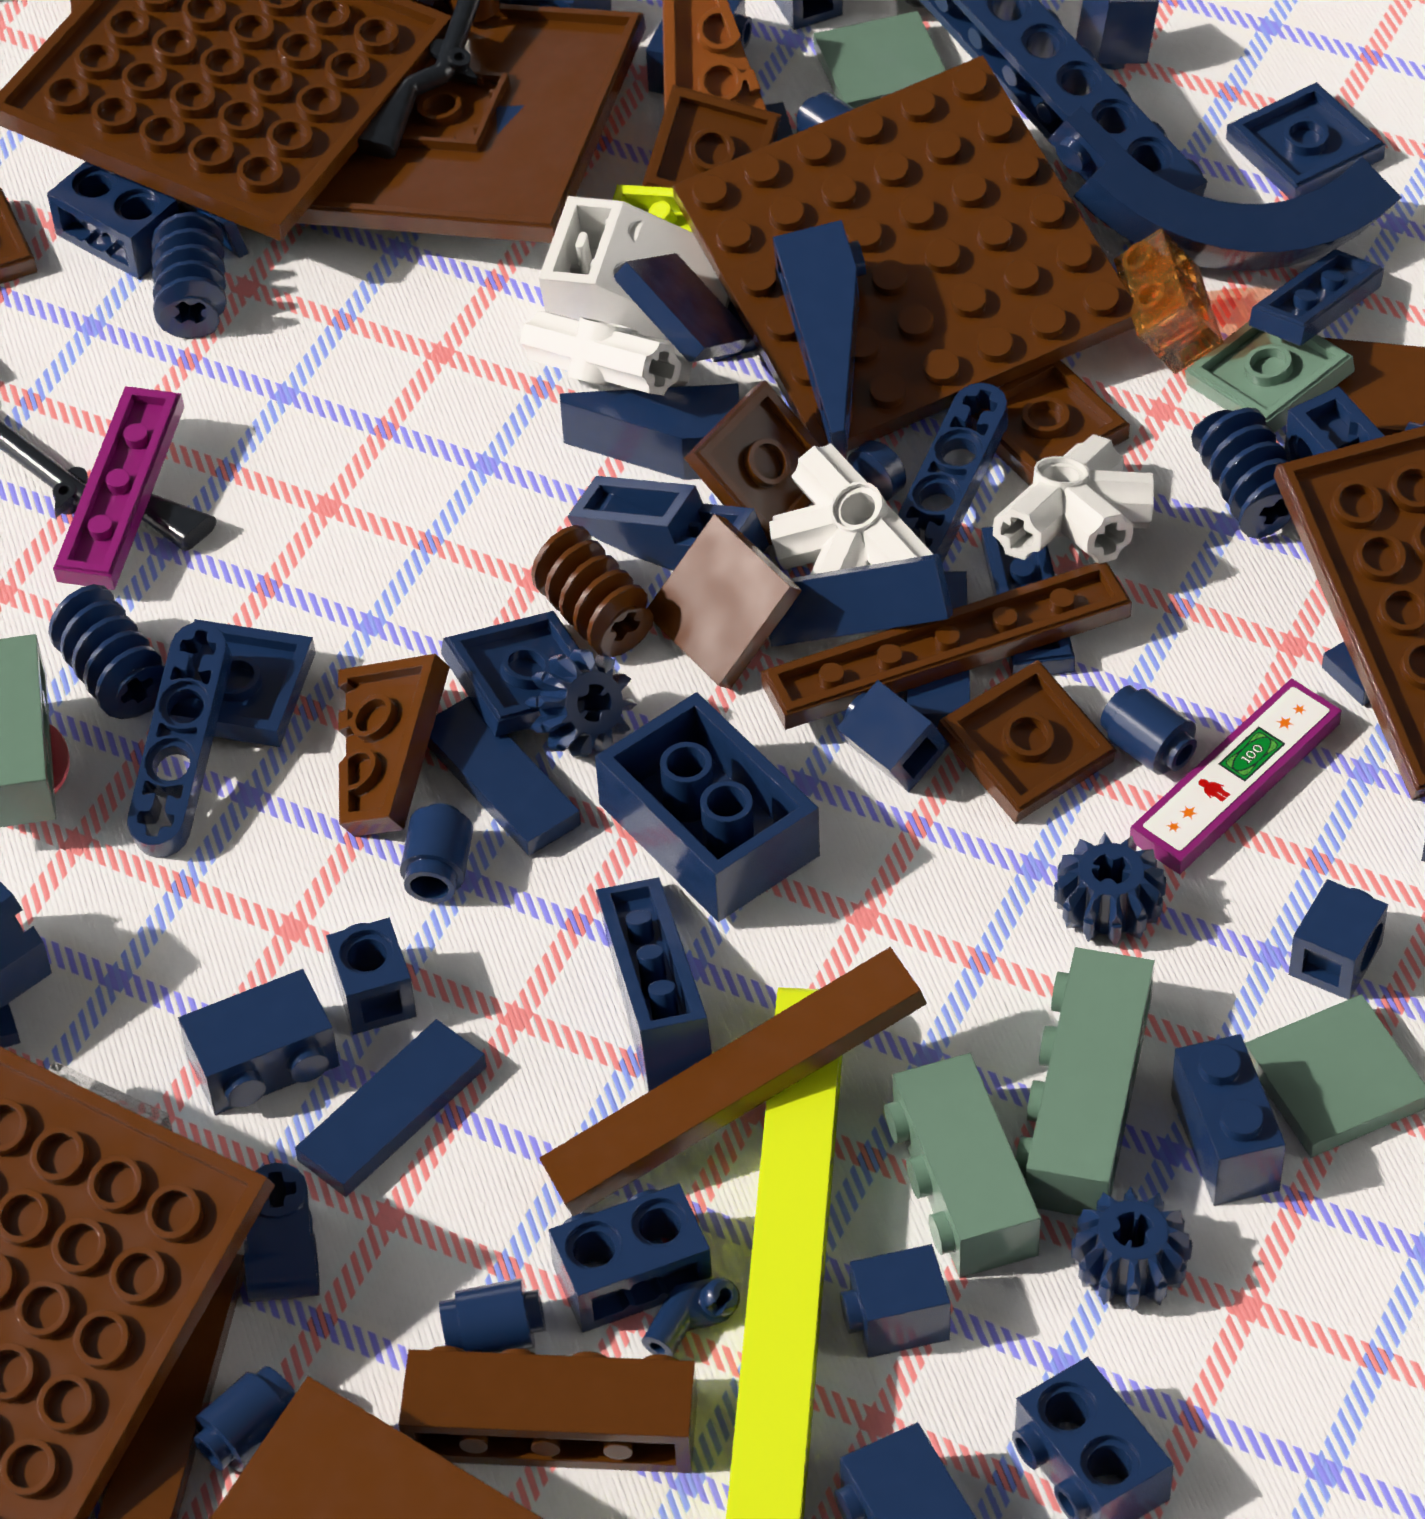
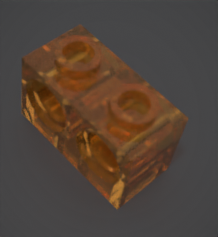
(1169, 301)

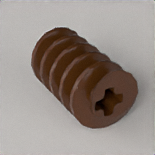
(592, 592)

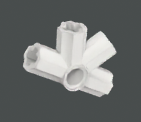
(604, 353)
(1078, 498)
(832, 527)

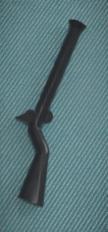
(453, 61)
(173, 520)

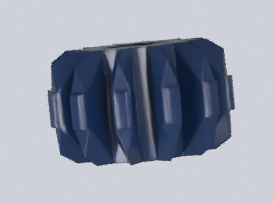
(603, 700)
(1110, 888)
(1131, 1248)

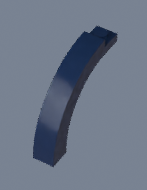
(1212, 230)

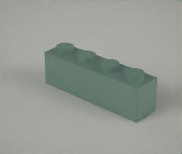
(1088, 1080)

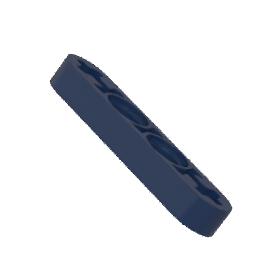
(956, 481)
(173, 738)

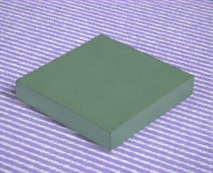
(877, 57)
(1268, 373)
(1337, 1075)

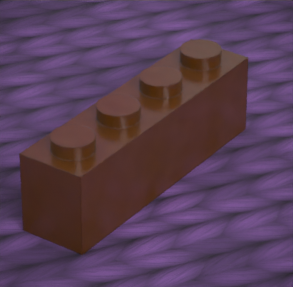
(551, 1409)

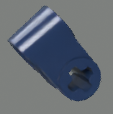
(281, 1243)

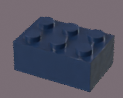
(708, 806)

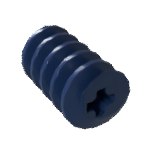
(188, 275)
(1242, 462)
(107, 652)

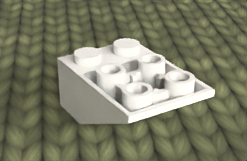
(594, 243)

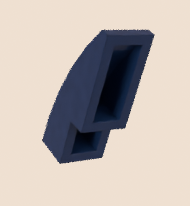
(655, 518)

